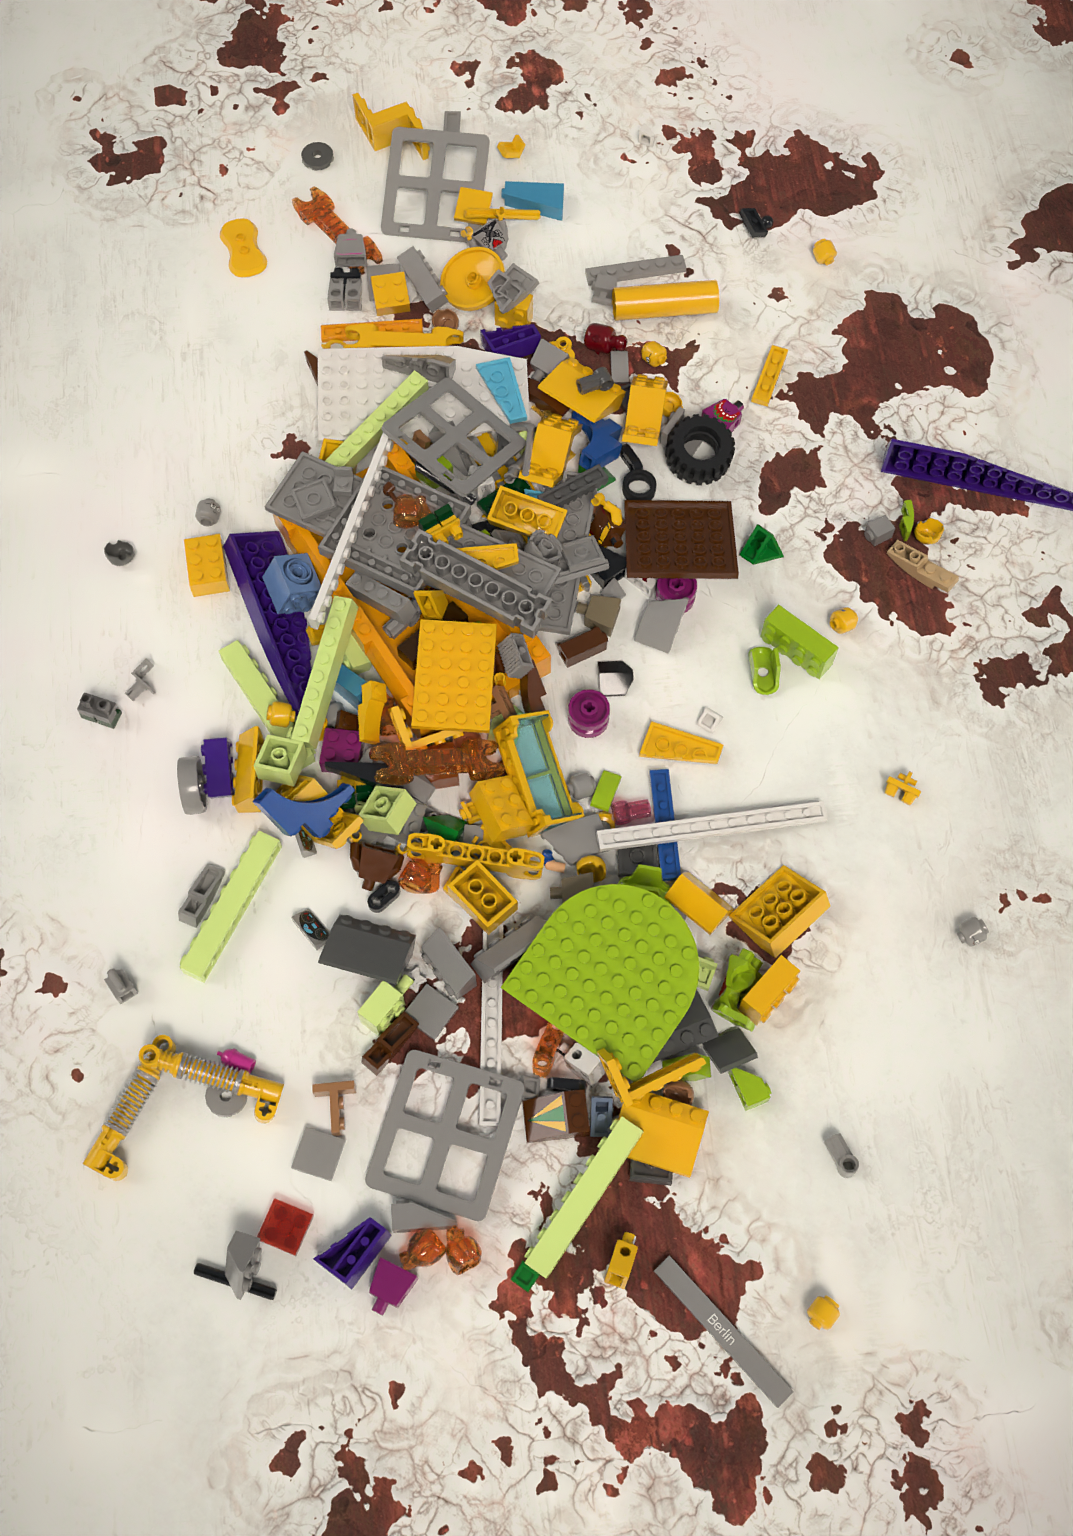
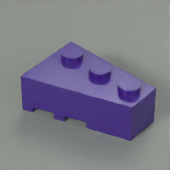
(513, 342)
(218, 767)
(355, 1252)

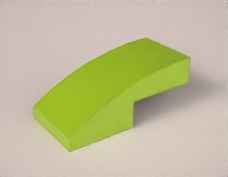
(907, 520)
(605, 790)

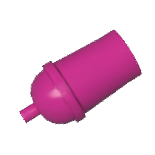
(236, 1059)

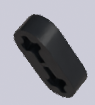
(630, 458)
(387, 899)
(564, 1084)

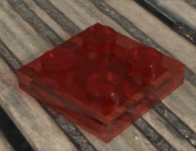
(285, 1227)

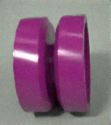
(677, 589)
(588, 713)

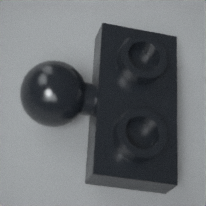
(754, 224)

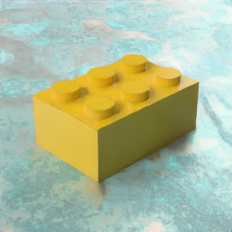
(206, 565)
(501, 808)
(482, 897)
(770, 991)

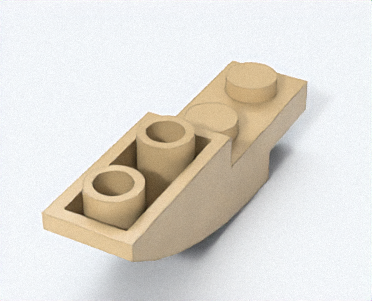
(920, 568)

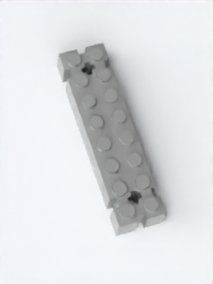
(476, 583)

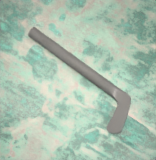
(530, 428)

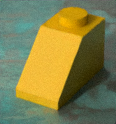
(431, 603)

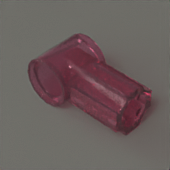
(625, 812)

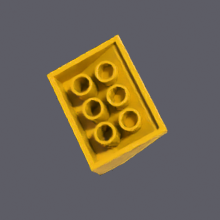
(592, 405)
(780, 910)
(670, 1132)

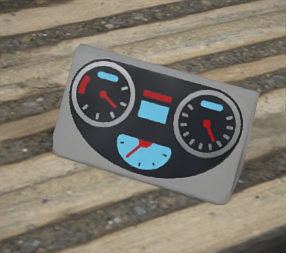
(305, 844)
(311, 928)

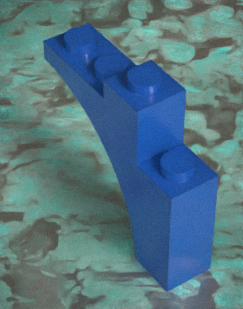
(602, 439)
(313, 814)

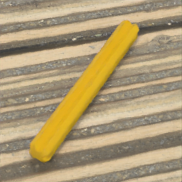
(509, 213)

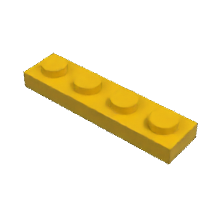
(769, 375)

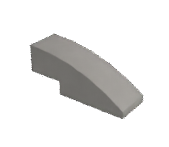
(201, 895)

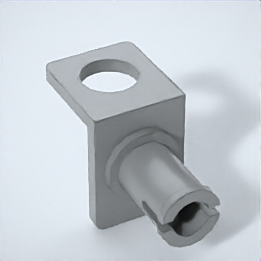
(140, 685)

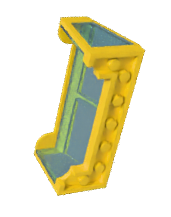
(535, 770)

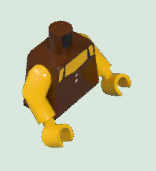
(607, 523)

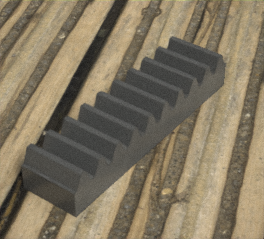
(575, 487)

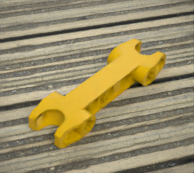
(370, 337)
(513, 862)

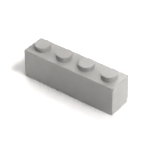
(422, 279)
(381, 597)

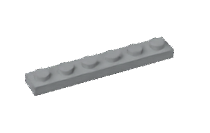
(639, 269)

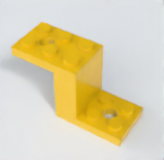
(379, 125)
(645, 410)
(551, 449)
(343, 822)

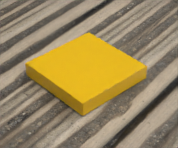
(472, 199)

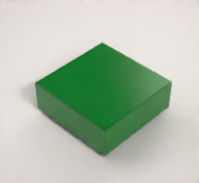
(525, 1277)

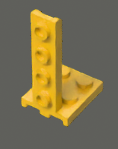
(404, 733)
(652, 1082)

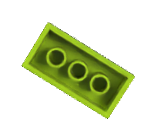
(798, 642)

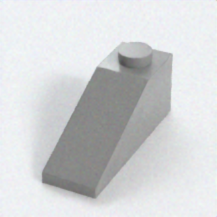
(455, 455)
(413, 1217)

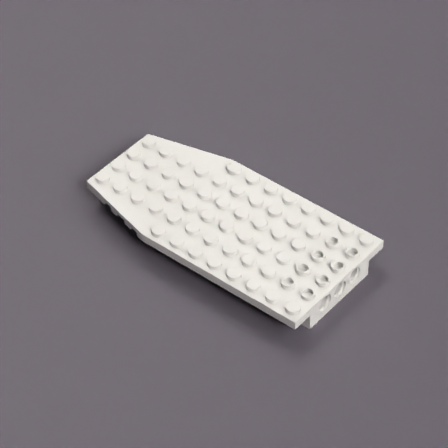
(356, 384)

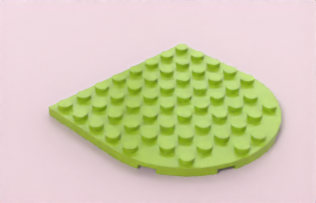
(611, 973)

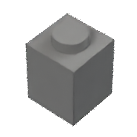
(879, 530)

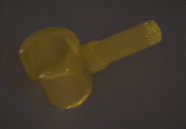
(543, 414)

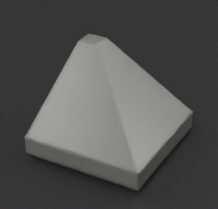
(613, 590)
(532, 1086)

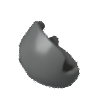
(119, 553)

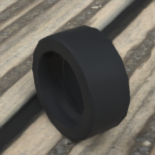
(642, 475)

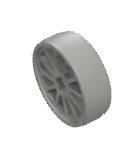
(191, 785)

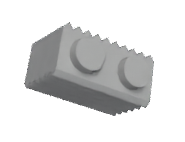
(515, 655)

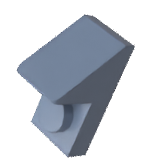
(601, 1116)

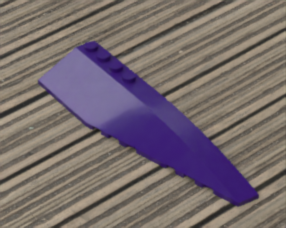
(969, 473)
(280, 635)

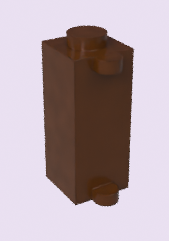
(583, 646)

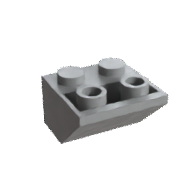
(415, 823)
(242, 1262)

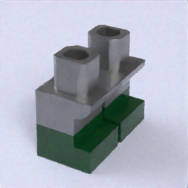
(99, 710)

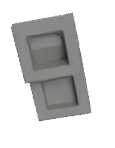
(619, 367)

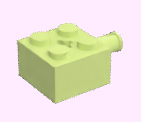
(281, 759)
(386, 809)
(384, 1005)

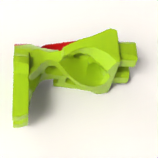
(740, 979)

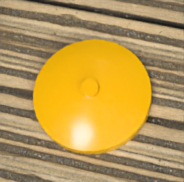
(467, 278)

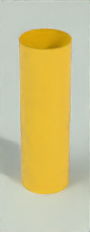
(665, 300)

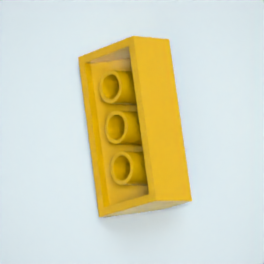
(246, 782)

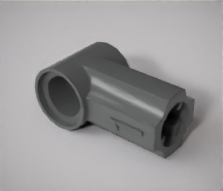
(598, 380)

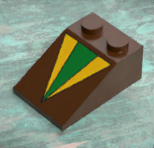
(556, 1116)

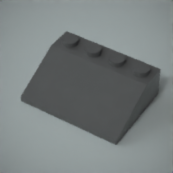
(368, 949)
(692, 1030)

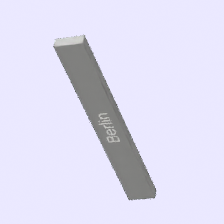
(723, 1332)

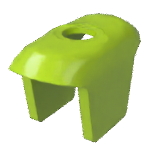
(765, 658)
(649, 879)

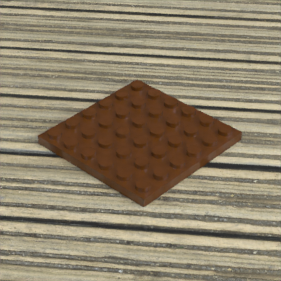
(680, 539)

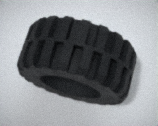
(701, 429)

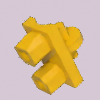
(910, 792)

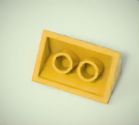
(698, 902)

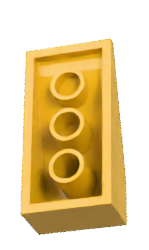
(525, 514)

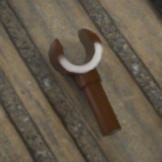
(388, 490)

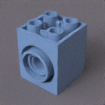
(292, 583)

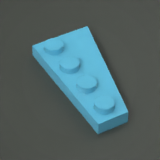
(504, 387)

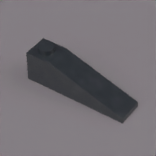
(359, 771)

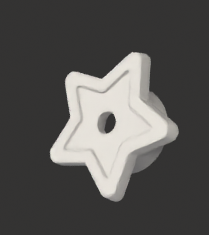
(418, 979)

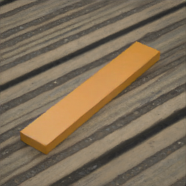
(337, 331)

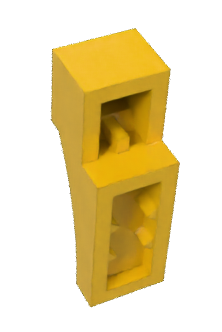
(370, 711)

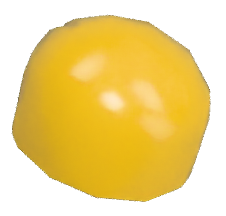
(671, 403)
(929, 531)
(592, 864)

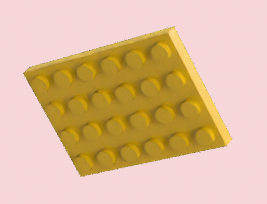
(454, 676)

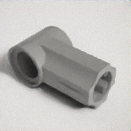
(841, 1153)

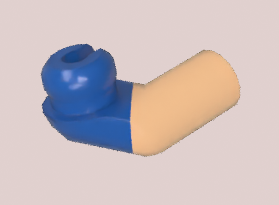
(550, 863)

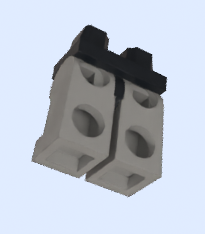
(345, 286)

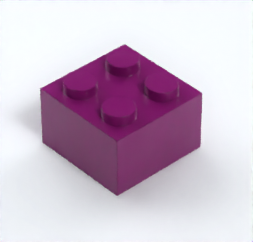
(340, 747)

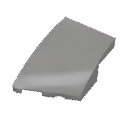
(511, 287)
(661, 623)
(575, 838)

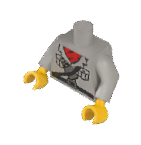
(491, 235)

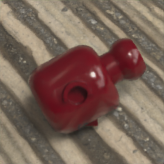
(603, 339)

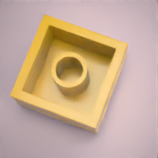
(390, 293)
(519, 315)

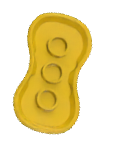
(241, 241)

